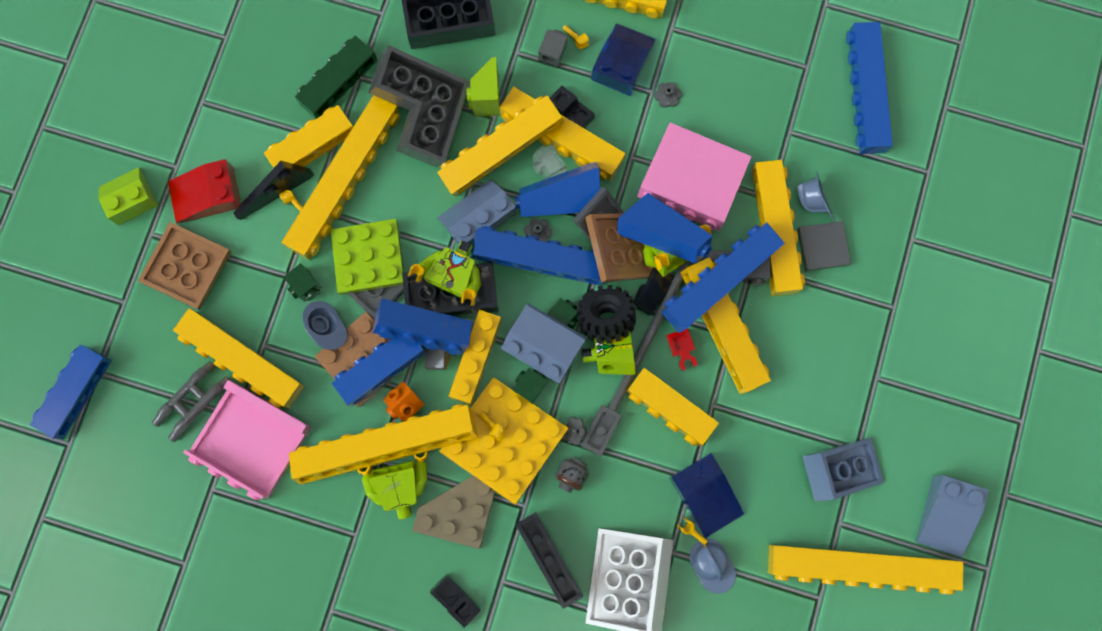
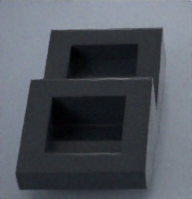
(571, 108)
(653, 292)
(455, 600)

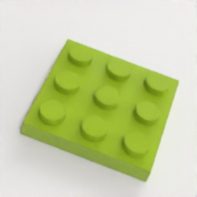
(367, 256)

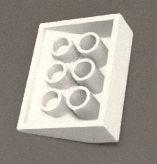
(629, 581)

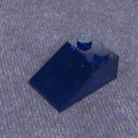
(622, 59)
(707, 495)

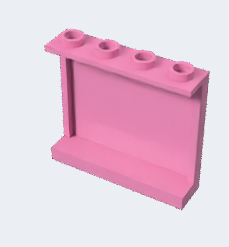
(695, 176)
(248, 441)

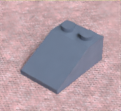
(842, 470)
(951, 514)

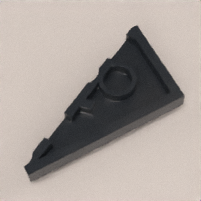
(281, 178)

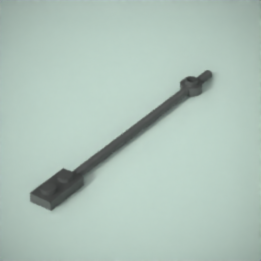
(608, 418)

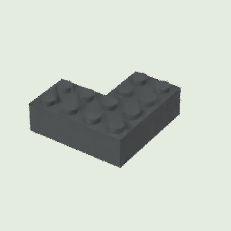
(429, 95)

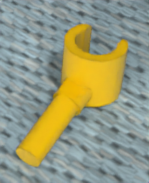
(580, 41)
(287, 197)
(497, 431)
(689, 529)

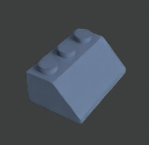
(482, 207)
(543, 343)

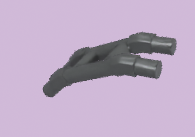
(189, 415)

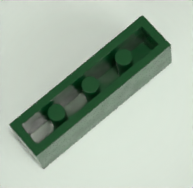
(336, 77)

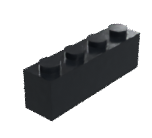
(549, 560)

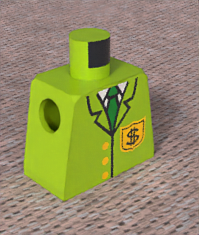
(613, 357)

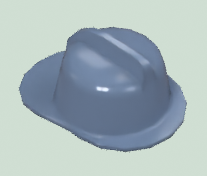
(813, 198)
(324, 325)
(712, 566)

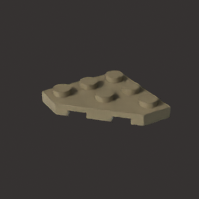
(457, 514)

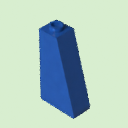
(561, 193)
(664, 229)

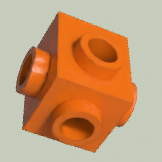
(402, 402)

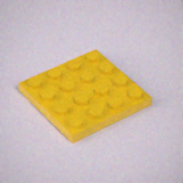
(517, 458)

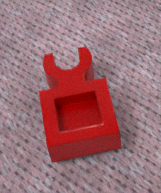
(681, 345)

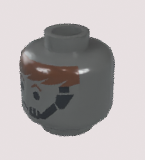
(572, 475)

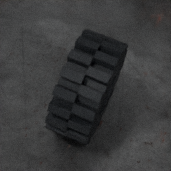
(607, 301)

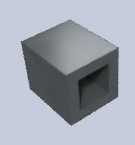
(553, 47)

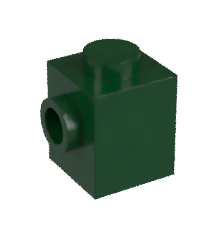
(302, 283)
(564, 312)
(530, 384)

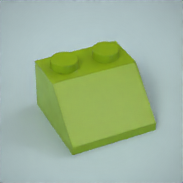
(484, 91)
(126, 197)

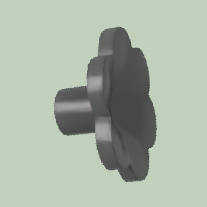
(667, 98)
(544, 232)
(576, 431)

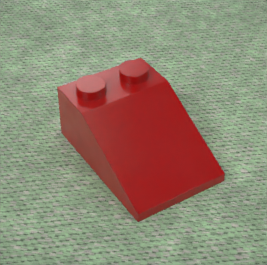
(204, 191)

